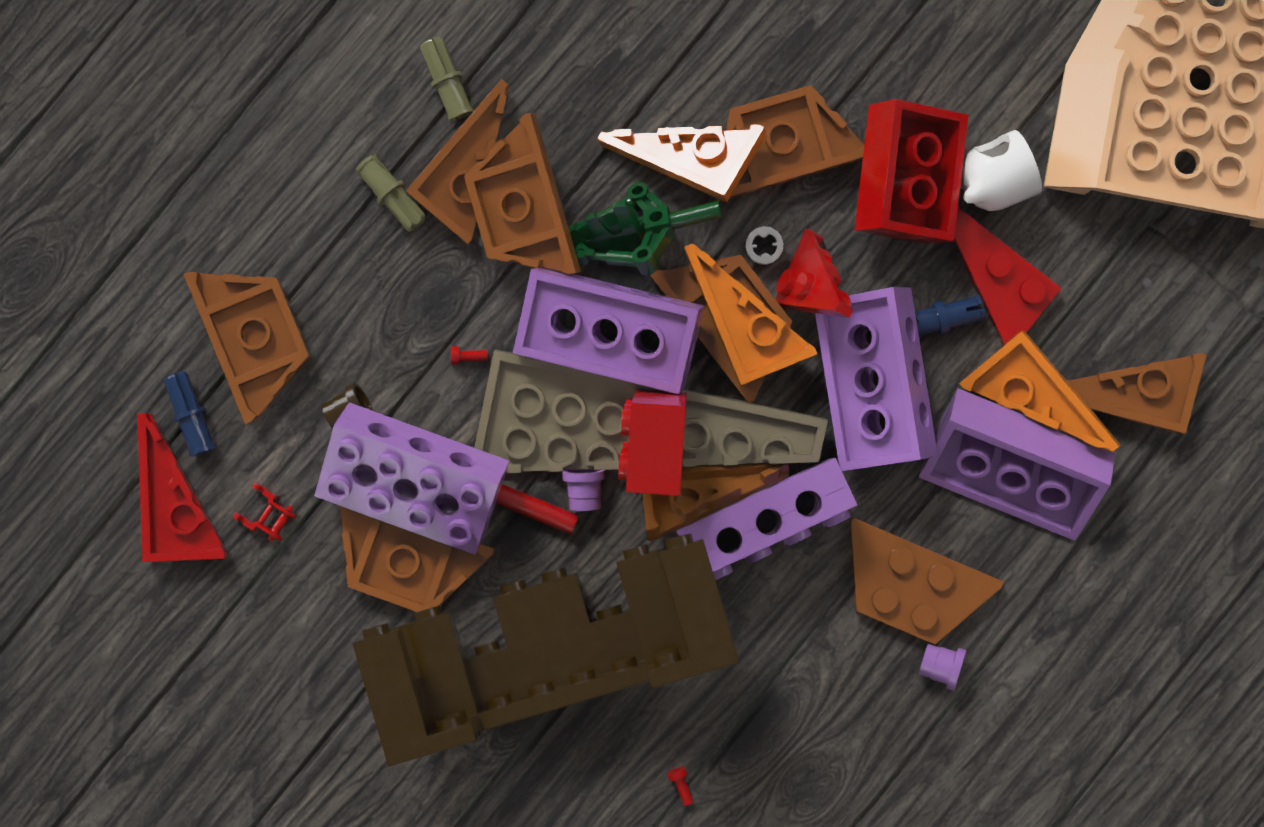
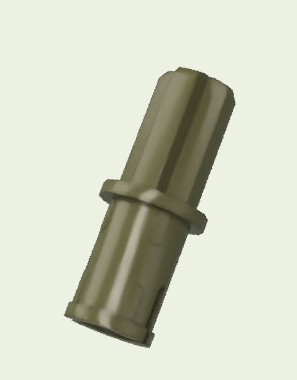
(446, 79)
(390, 192)

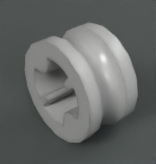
(765, 258)

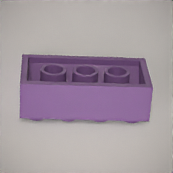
(1018, 465)

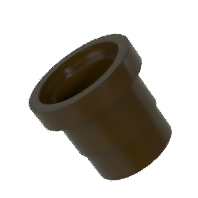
(353, 394)

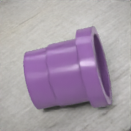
(584, 488)
(942, 665)

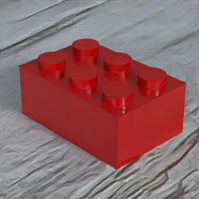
(911, 172)
(656, 442)

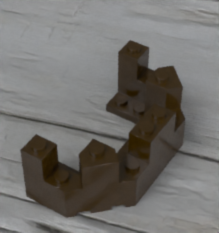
(554, 656)

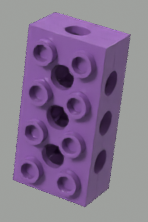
(587, 349)
(901, 386)
(411, 478)
(831, 505)

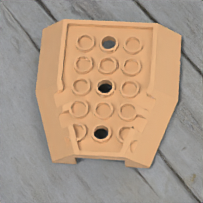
(1133, 107)

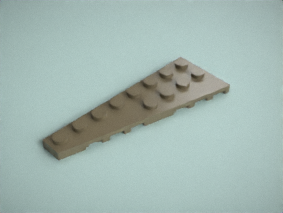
(571, 420)

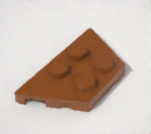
(799, 139)
(520, 202)
(682, 285)
(251, 335)
(403, 564)
(913, 584)

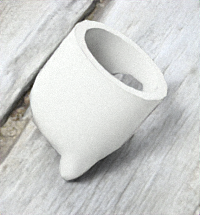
(1000, 173)

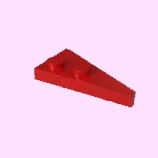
(812, 281)
(1008, 284)
(171, 514)

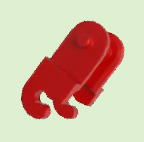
(285, 515)

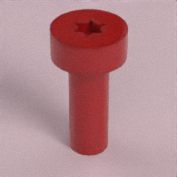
(473, 355)
(677, 775)

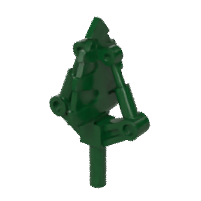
(634, 240)

